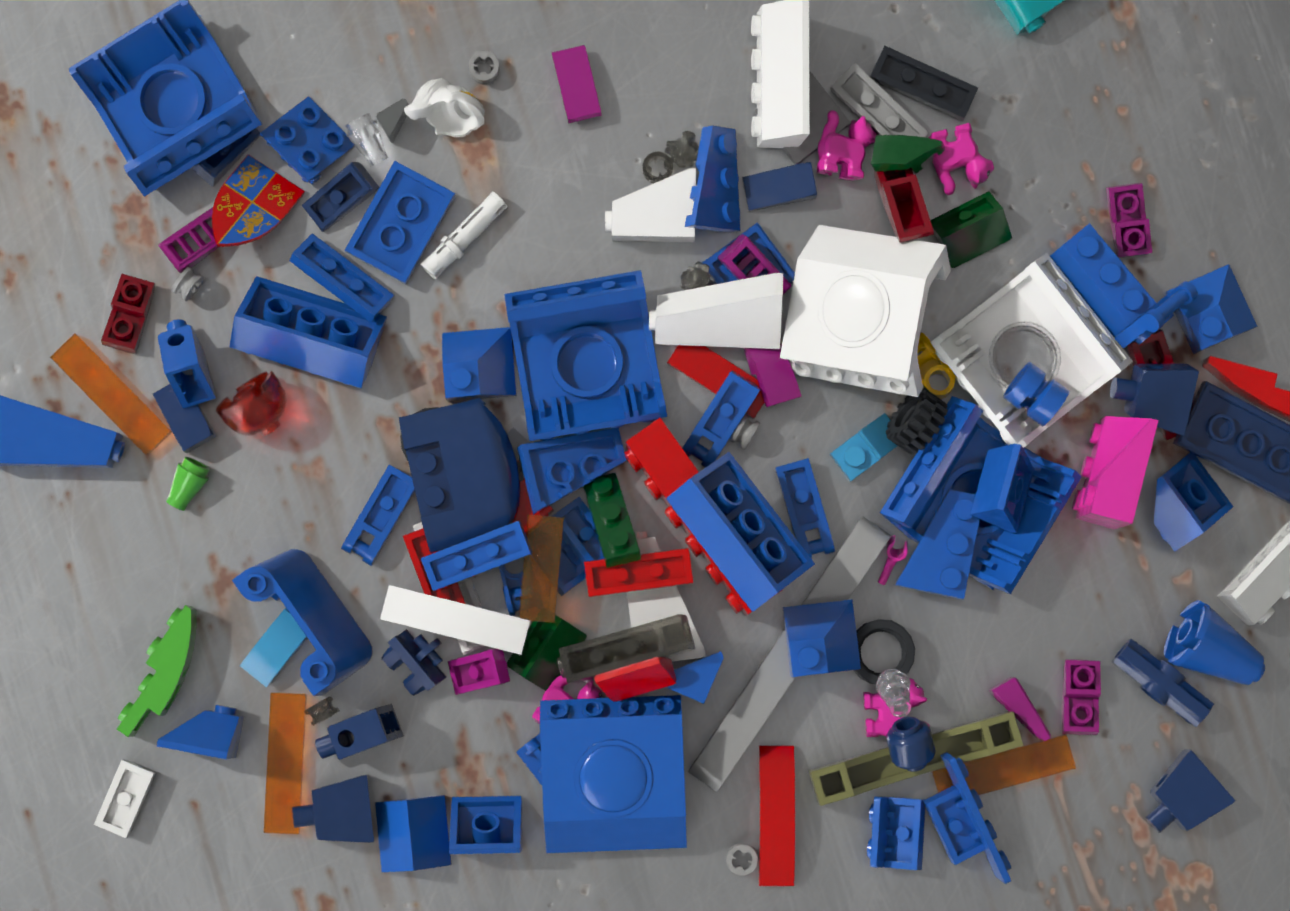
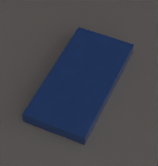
(1239, 440)

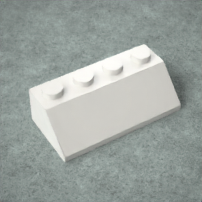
(781, 74)
(1261, 581)

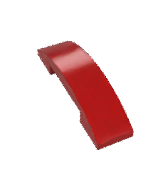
(777, 815)

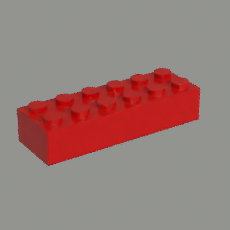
(667, 469)

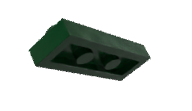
(611, 521)

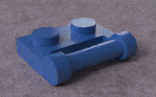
(1157, 315)

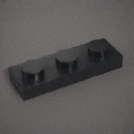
(923, 83)

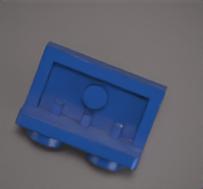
(896, 833)

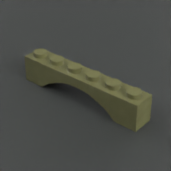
(876, 768)

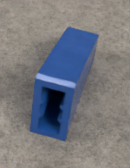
(53, 440)

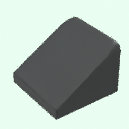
(392, 118)

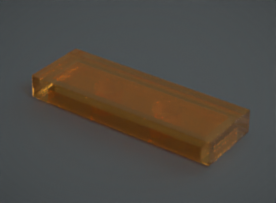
(541, 569)

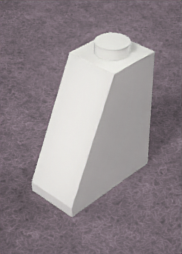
(655, 211)

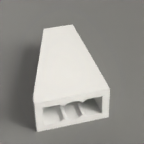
(722, 314)
(660, 603)

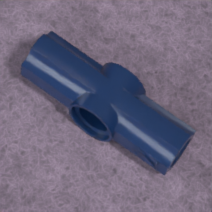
(1163, 682)

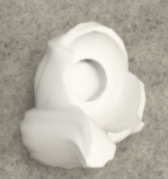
(447, 108)

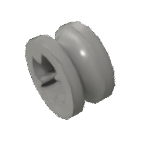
(483, 77)
(187, 283)
(745, 431)
(738, 870)

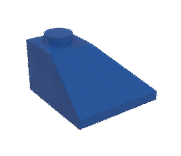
(1216, 312)
(478, 364)
(1187, 502)
(821, 638)
(207, 734)

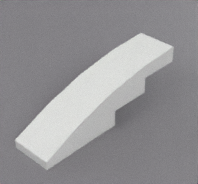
(454, 619)

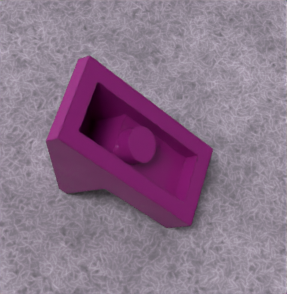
(478, 671)

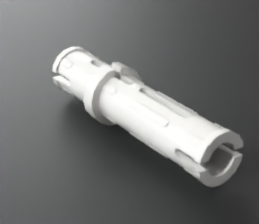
(459, 240)

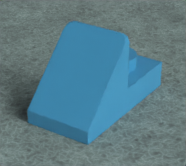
(864, 448)

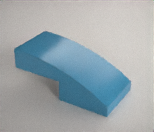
(274, 649)

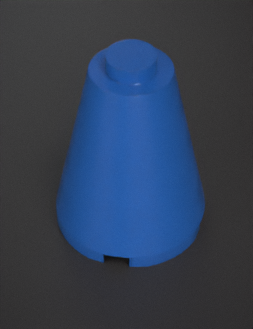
(1212, 647)

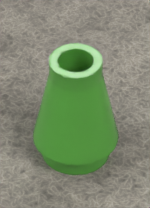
(187, 482)

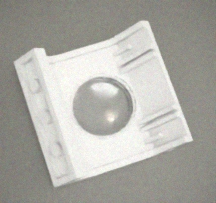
(1034, 321)

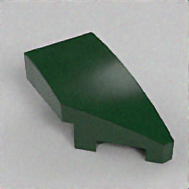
(903, 152)

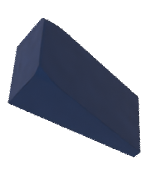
(218, 164)
(780, 186)
(340, 195)
(187, 424)

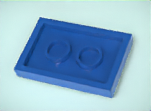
(400, 222)

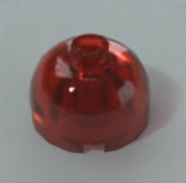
(255, 406)

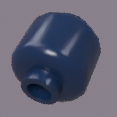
(910, 744)

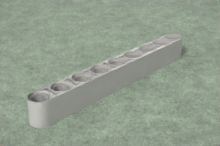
(773, 674)

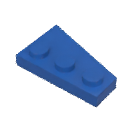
(717, 186)
(568, 463)
(945, 551)

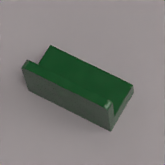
(972, 229)
(541, 651)

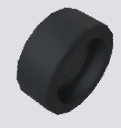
(900, 634)

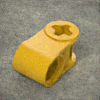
(930, 365)

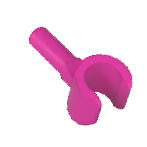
(893, 556)

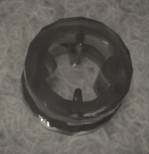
(647, 170)
(321, 711)

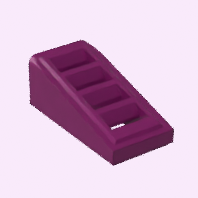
(179, 237)
(736, 269)
(1014, 698)

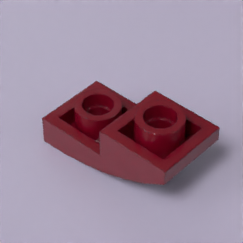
(128, 313)

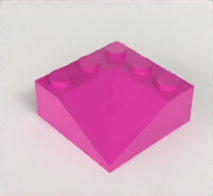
(1114, 470)

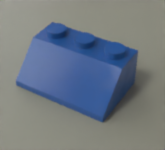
(1102, 280)

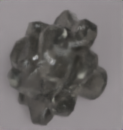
(683, 150)
(696, 277)

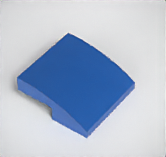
(578, 544)

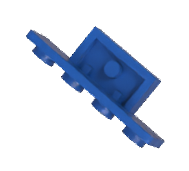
(961, 824)

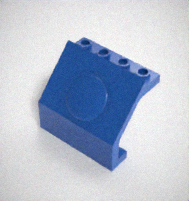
(166, 95)
(585, 355)
(956, 463)
(613, 774)

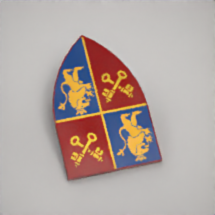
(251, 203)

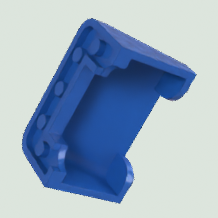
(318, 612)

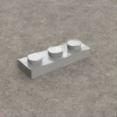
(877, 106)

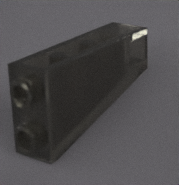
(609, 652)

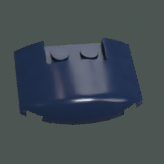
(461, 472)

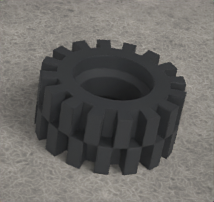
(916, 421)

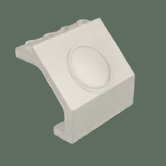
(861, 308)

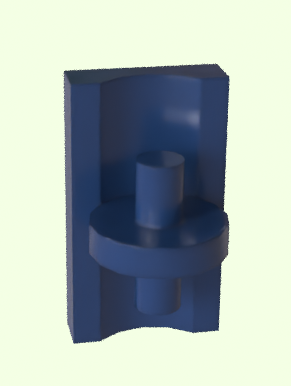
(418, 657)

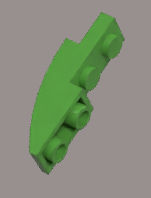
(171, 660)

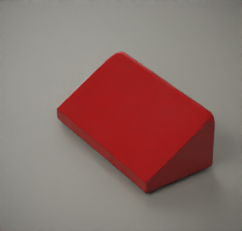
(637, 678)

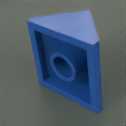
(1003, 487)
(697, 677)
(486, 825)
(413, 834)

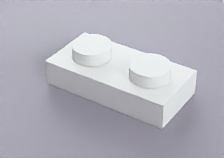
(124, 798)

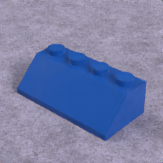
(306, 332)
(740, 531)

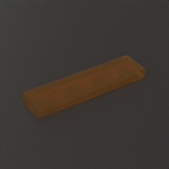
(111, 394)
(284, 761)
(1013, 766)

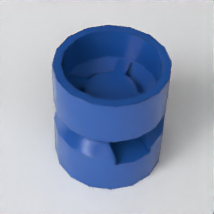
(1036, 394)

